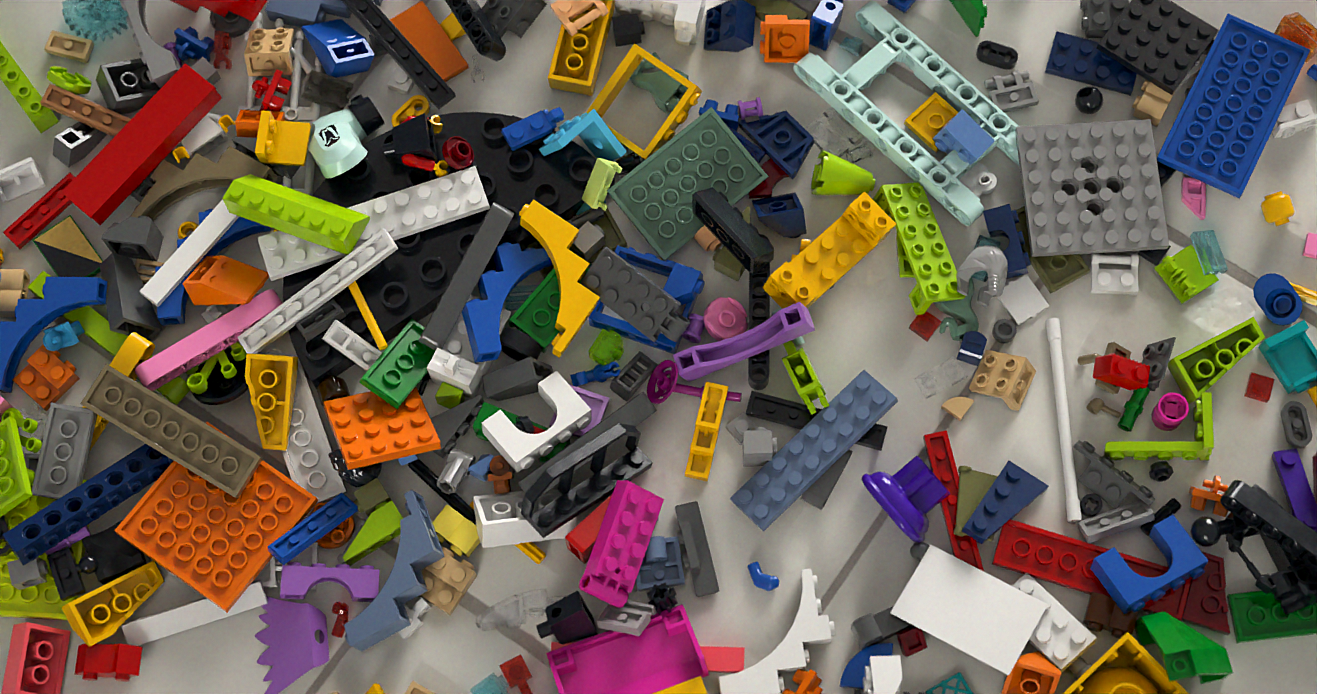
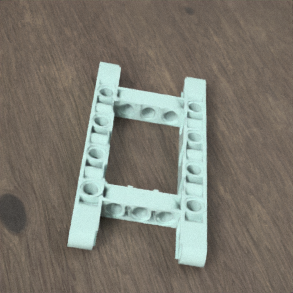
(887, 134)

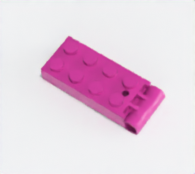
(621, 543)

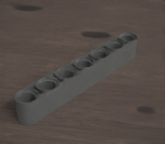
(466, 276)
(631, 414)

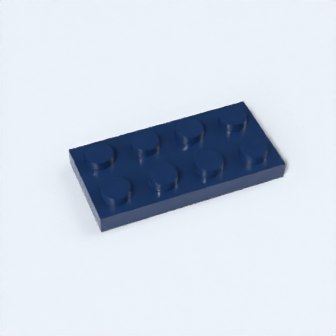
(1081, 61)

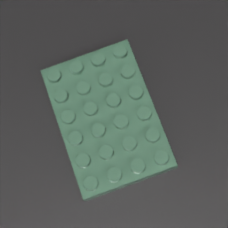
(661, 188)

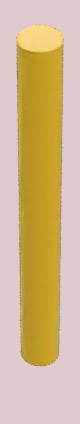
(367, 315)

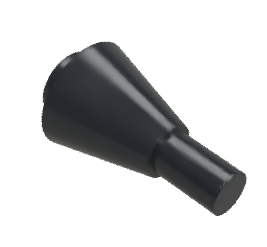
(628, 162)

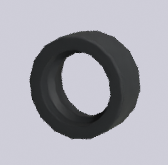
(519, 345)

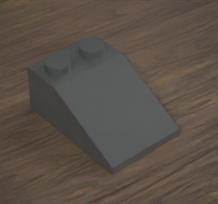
(125, 85)

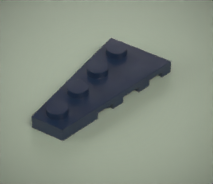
(1003, 501)

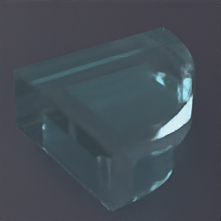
(852, 45)

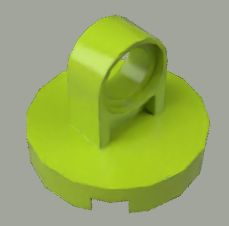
(69, 82)

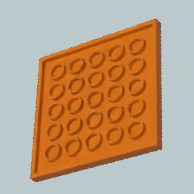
(211, 536)

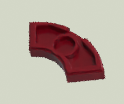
(765, 188)

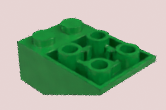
(972, 13)

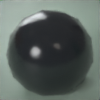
(1089, 100)

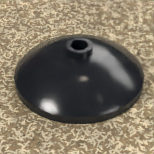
(220, 389)

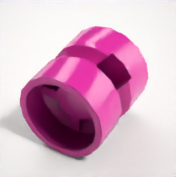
(1170, 411)

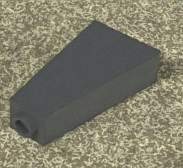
(126, 307)

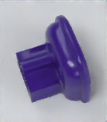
(907, 496)

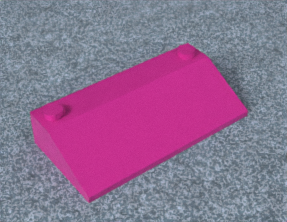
(631, 663)

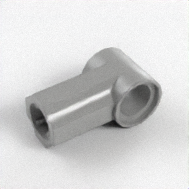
(455, 470)

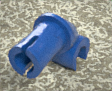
(599, 373)

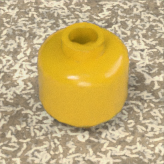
(1277, 208)

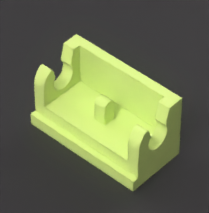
(600, 182)

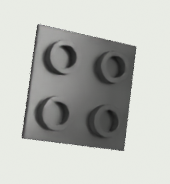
(1157, 357)

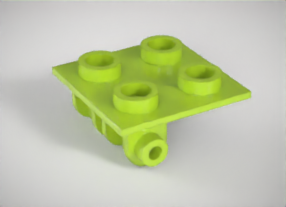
(1184, 274)

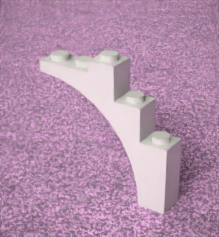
(790, 654)

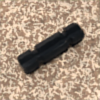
(1164, 512)

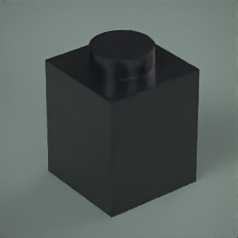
(627, 29)

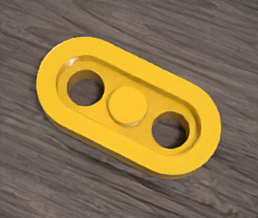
(408, 109)

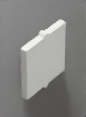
(1022, 300)

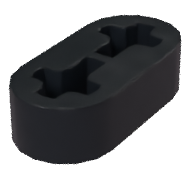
(997, 55)

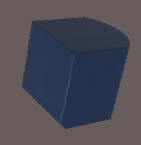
(972, 348)

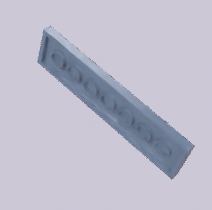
(813, 450)

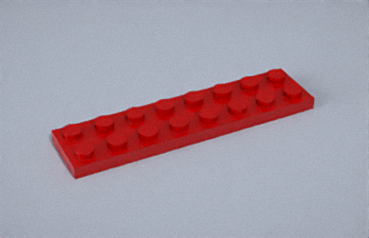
(1068, 564)

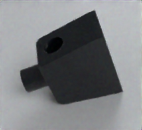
(568, 620)

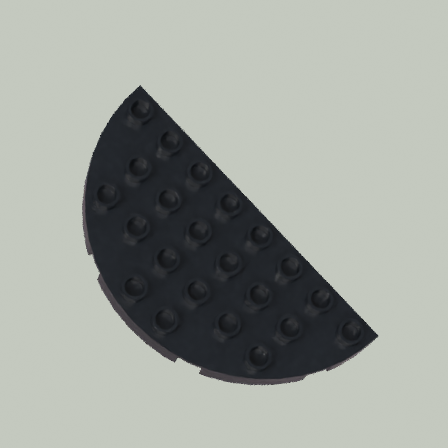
(419, 271)

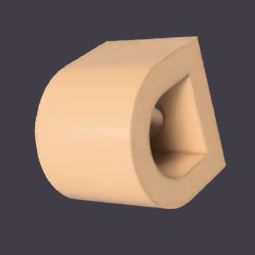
(707, 240)

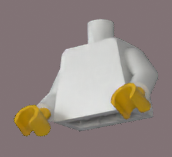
(204, 136)

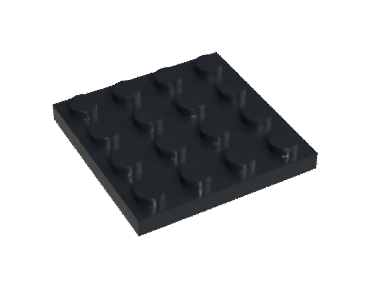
(1158, 41)

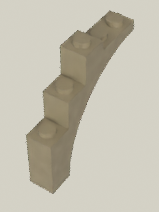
(200, 174)

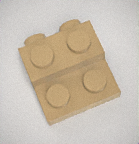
(447, 581)

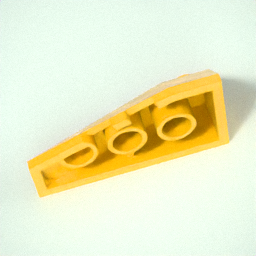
(272, 394)
(109, 606)

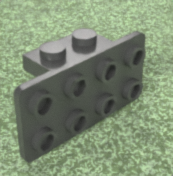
(512, 14)

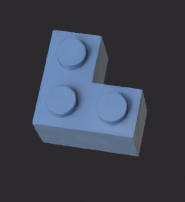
(964, 136)

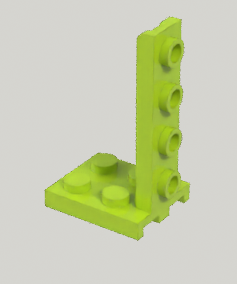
(1166, 450)

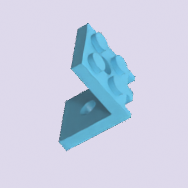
(592, 132)

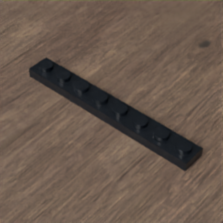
(401, 51)

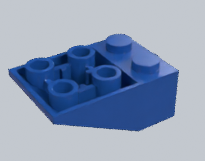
(339, 48)

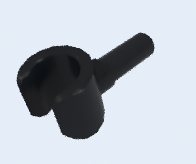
(425, 380)

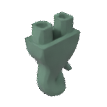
(659, 84)
(960, 310)

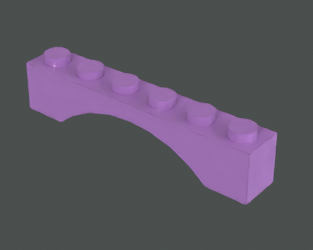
(711, 357)

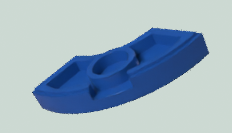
(855, 669)

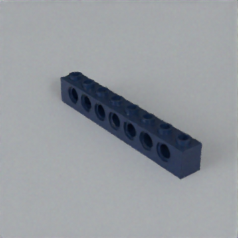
(86, 503)

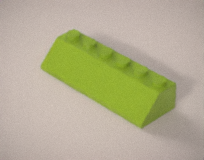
(295, 213)

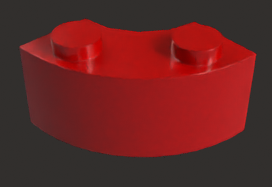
(108, 660)

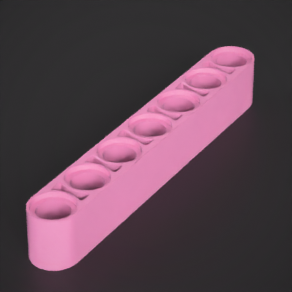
(205, 342)

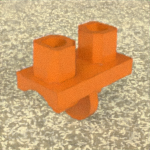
(1200, 496)
(807, 682)

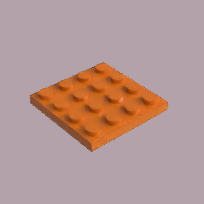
(376, 432)

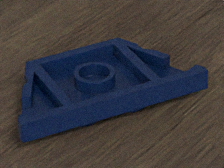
(781, 140)

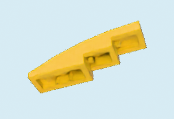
(706, 431)

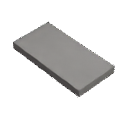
(63, 450)

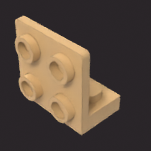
(269, 51)
(1003, 377)

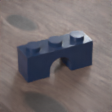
(1002, 222)

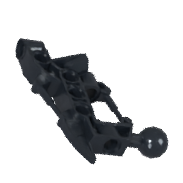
(1293, 584)

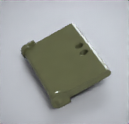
(971, 490)

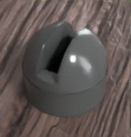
(918, 550)

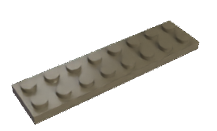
(172, 431)

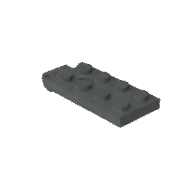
(625, 292)

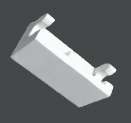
(20, 180)

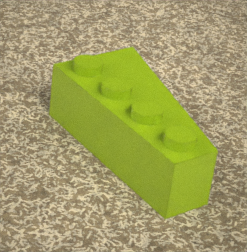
(1209, 361)

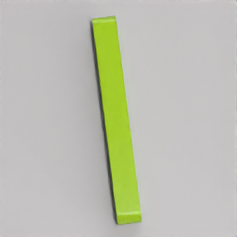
(98, 330)

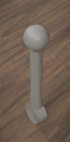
(360, 524)

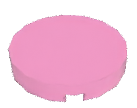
(725, 318)

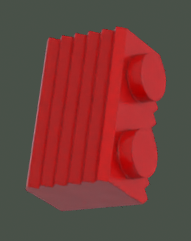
(1121, 371)

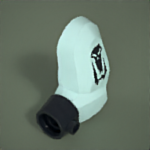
(338, 136)

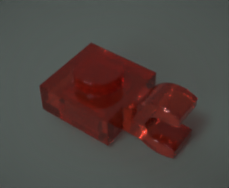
(222, 44)
(517, 674)

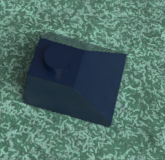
(782, 214)

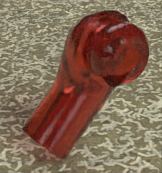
(342, 611)

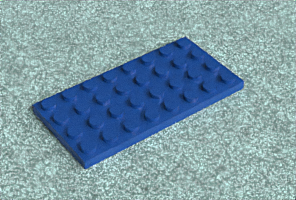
(1233, 105)

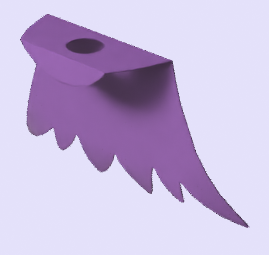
(291, 641)

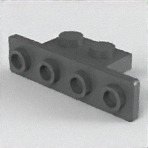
(1107, 480)
(697, 549)

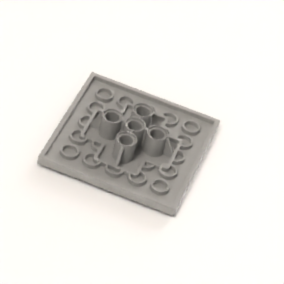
(1119, 158)

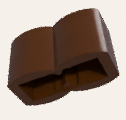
(1104, 614)

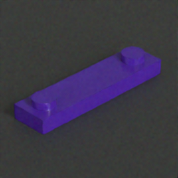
(1296, 486)

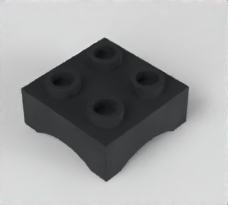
(113, 554)

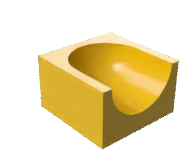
(1126, 670)

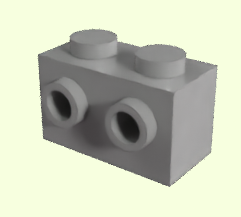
(758, 447)

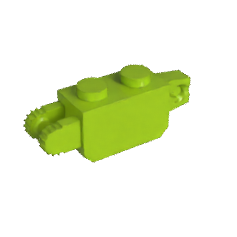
(804, 376)

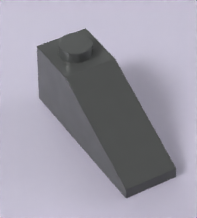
(76, 143)

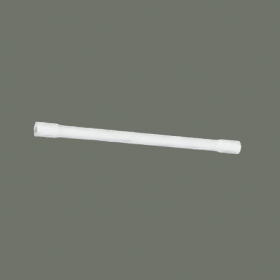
(1072, 502)

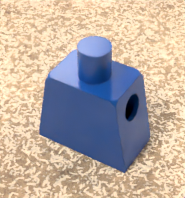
(827, 14)

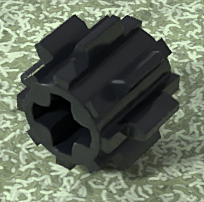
(662, 597)

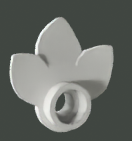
(976, 176)

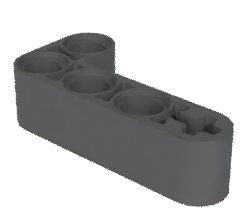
(877, 628)

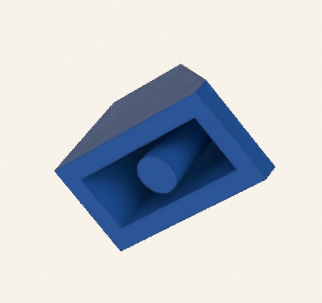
(684, 283)

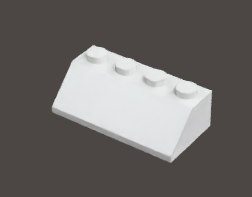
(501, 520)

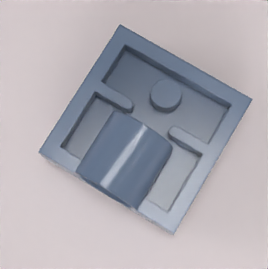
(661, 564)

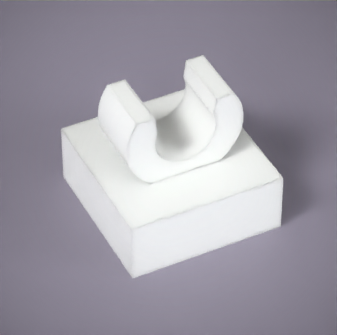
(214, 312)

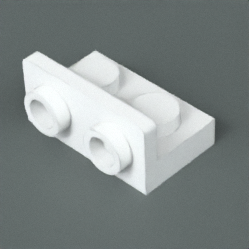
(1294, 119)

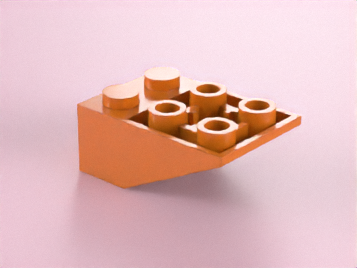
(224, 282)

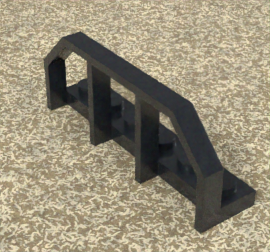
(590, 491)

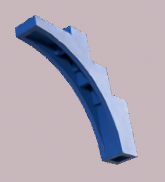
(174, 306)
(33, 315)
(483, 315)

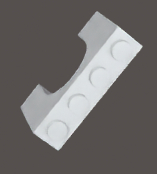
(523, 448)

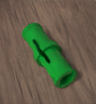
(1133, 408)

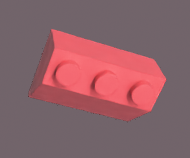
(35, 659)

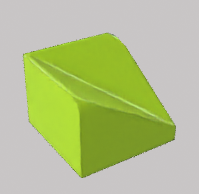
(449, 396)

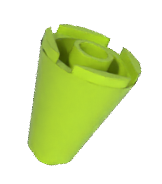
(840, 177)

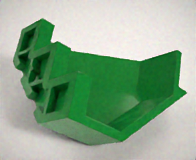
(1183, 648)

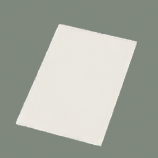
(969, 609)

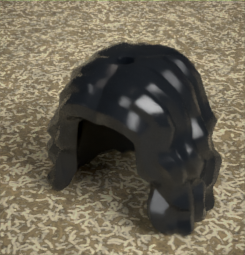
(354, 477)

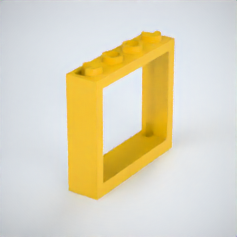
(618, 81)

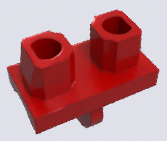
(277, 84)

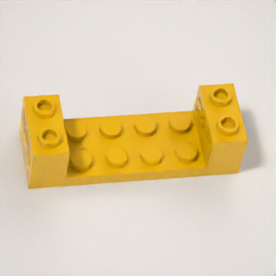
(830, 254)

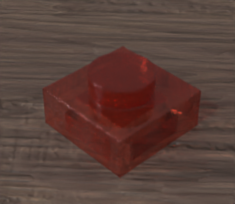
(925, 325)
(1259, 387)

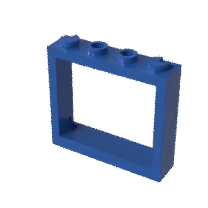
(624, 329)

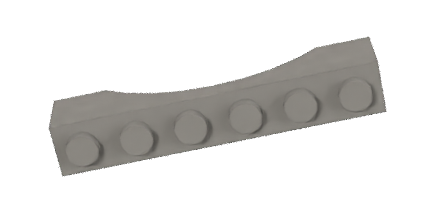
(160, 61)

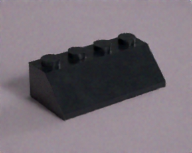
(732, 230)

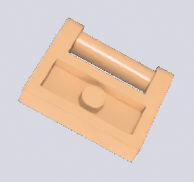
(569, 9)

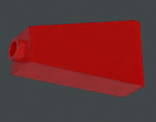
(583, 536)

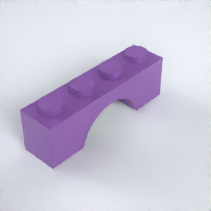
(299, 579)

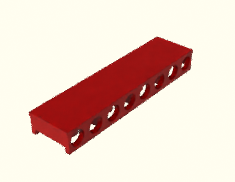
(142, 144)

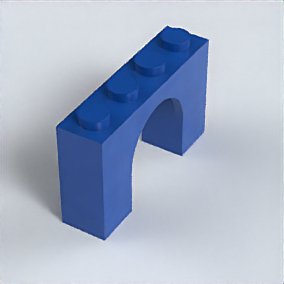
(1133, 590)

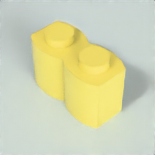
(456, 531)

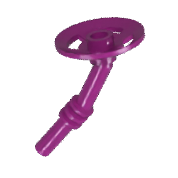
(669, 385)

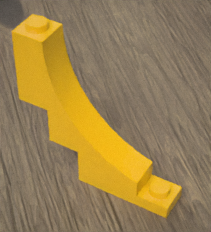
(575, 299)

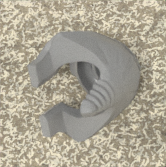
(990, 260)

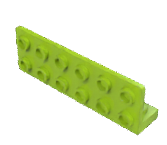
(921, 243)

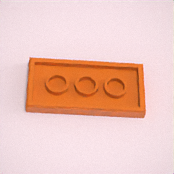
(430, 40)

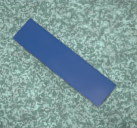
(312, 528)

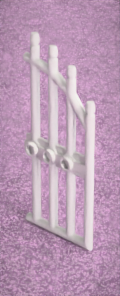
(292, 112)

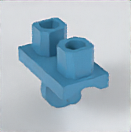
(62, 335)

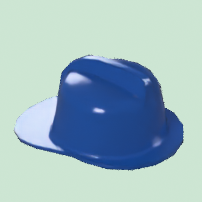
(1277, 299)

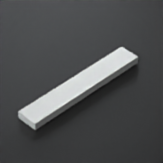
(188, 254)
(189, 616)

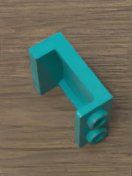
(1292, 357)

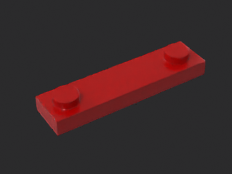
(40, 214)

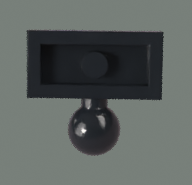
(67, 572)

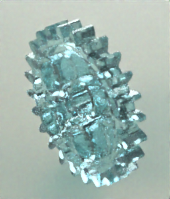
(82, 18)

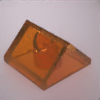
(1299, 30)

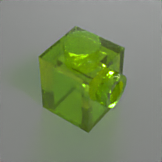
(606, 347)

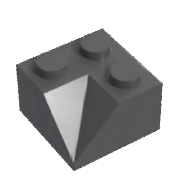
(134, 238)

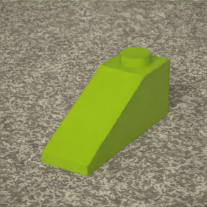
(378, 530)

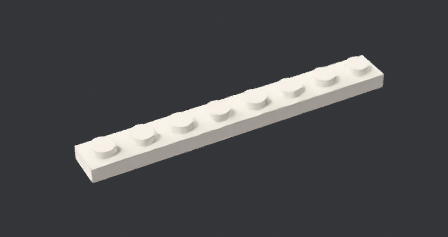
(318, 292)

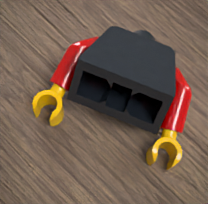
(416, 145)

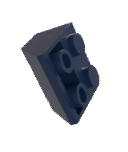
(730, 26)

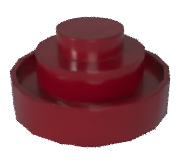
(458, 153)

